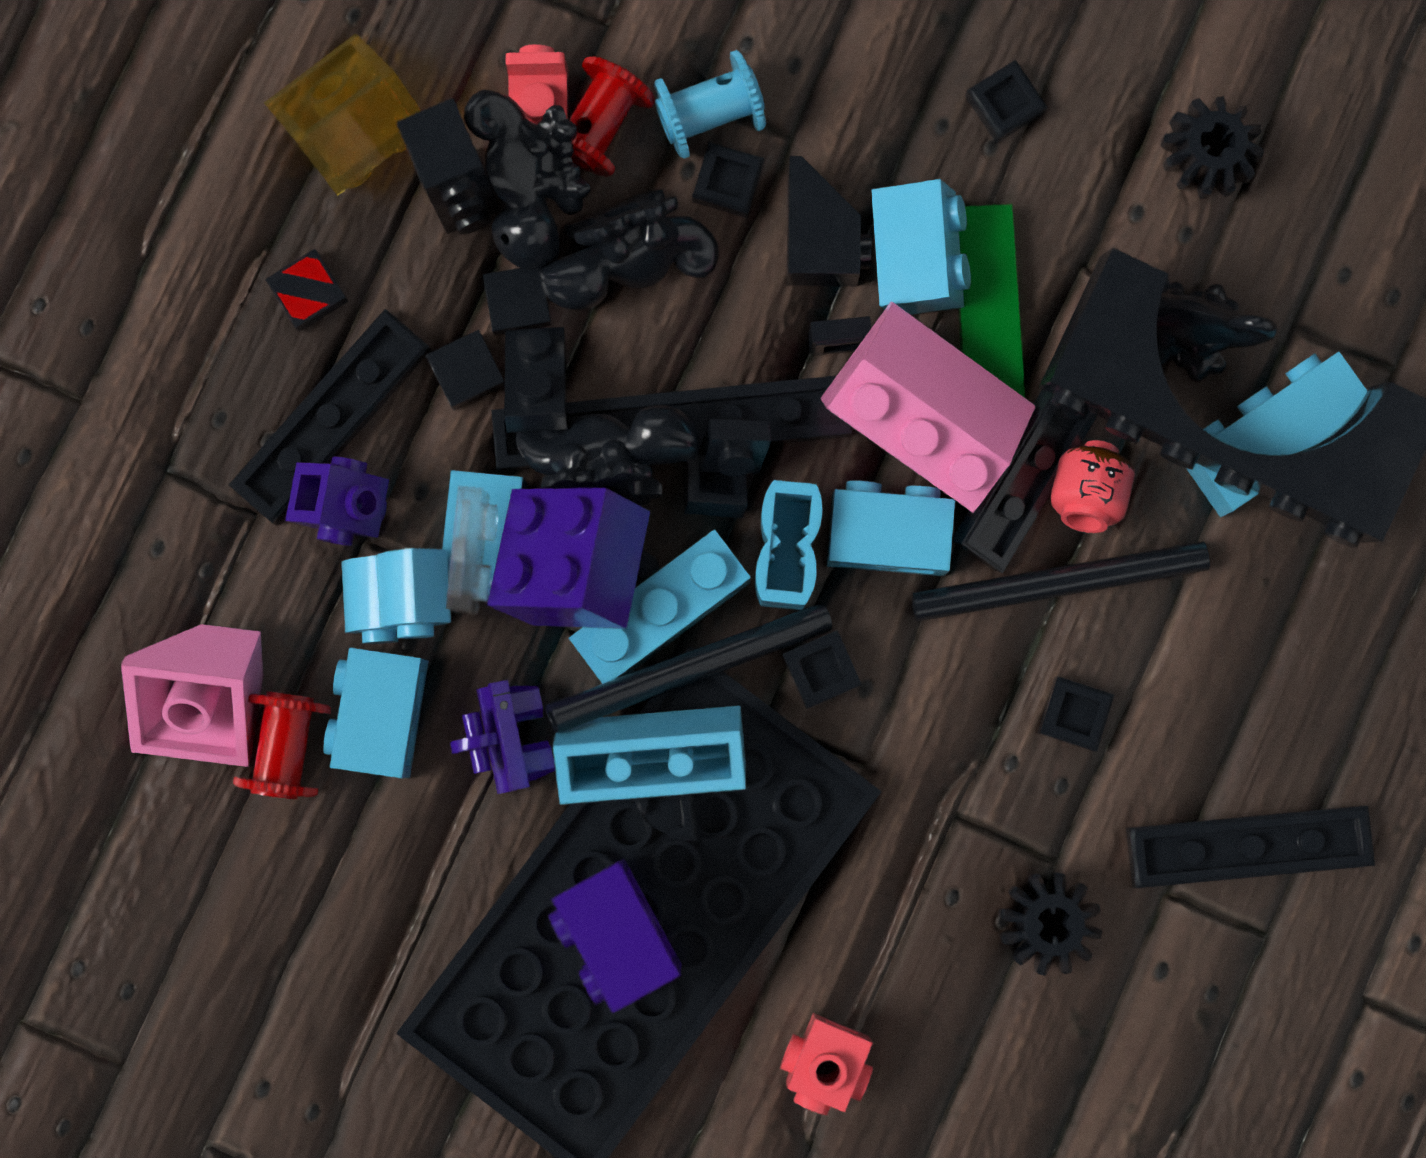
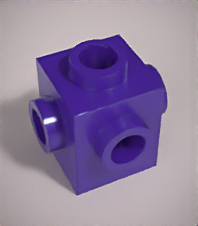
(338, 500)

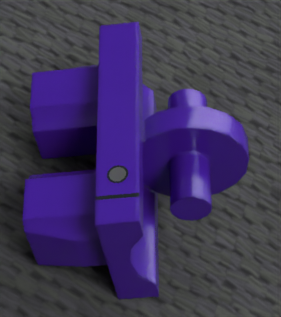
(500, 712)

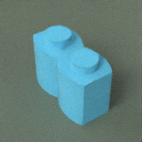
(787, 561)
(396, 594)

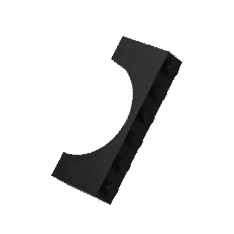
(1114, 371)

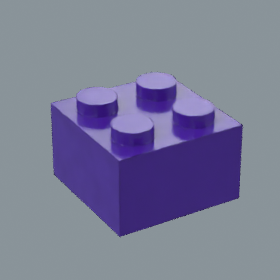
(569, 557)
(616, 936)

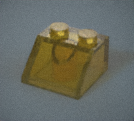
(345, 113)

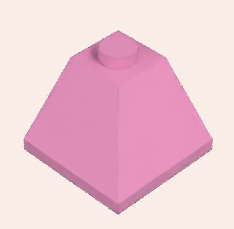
(193, 695)

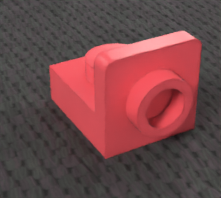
(538, 80)

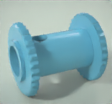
(710, 104)

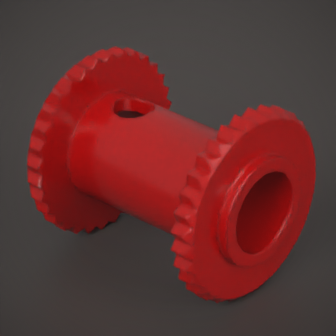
(603, 112)
(282, 746)

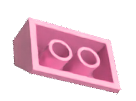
(930, 407)

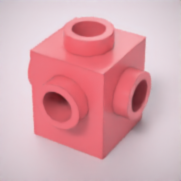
(827, 1042)

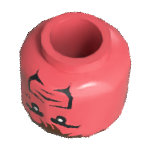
(1092, 487)

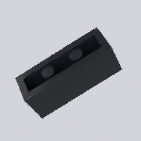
(449, 167)

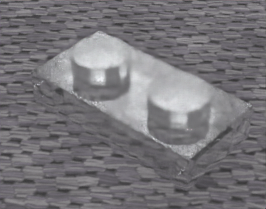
(473, 524)

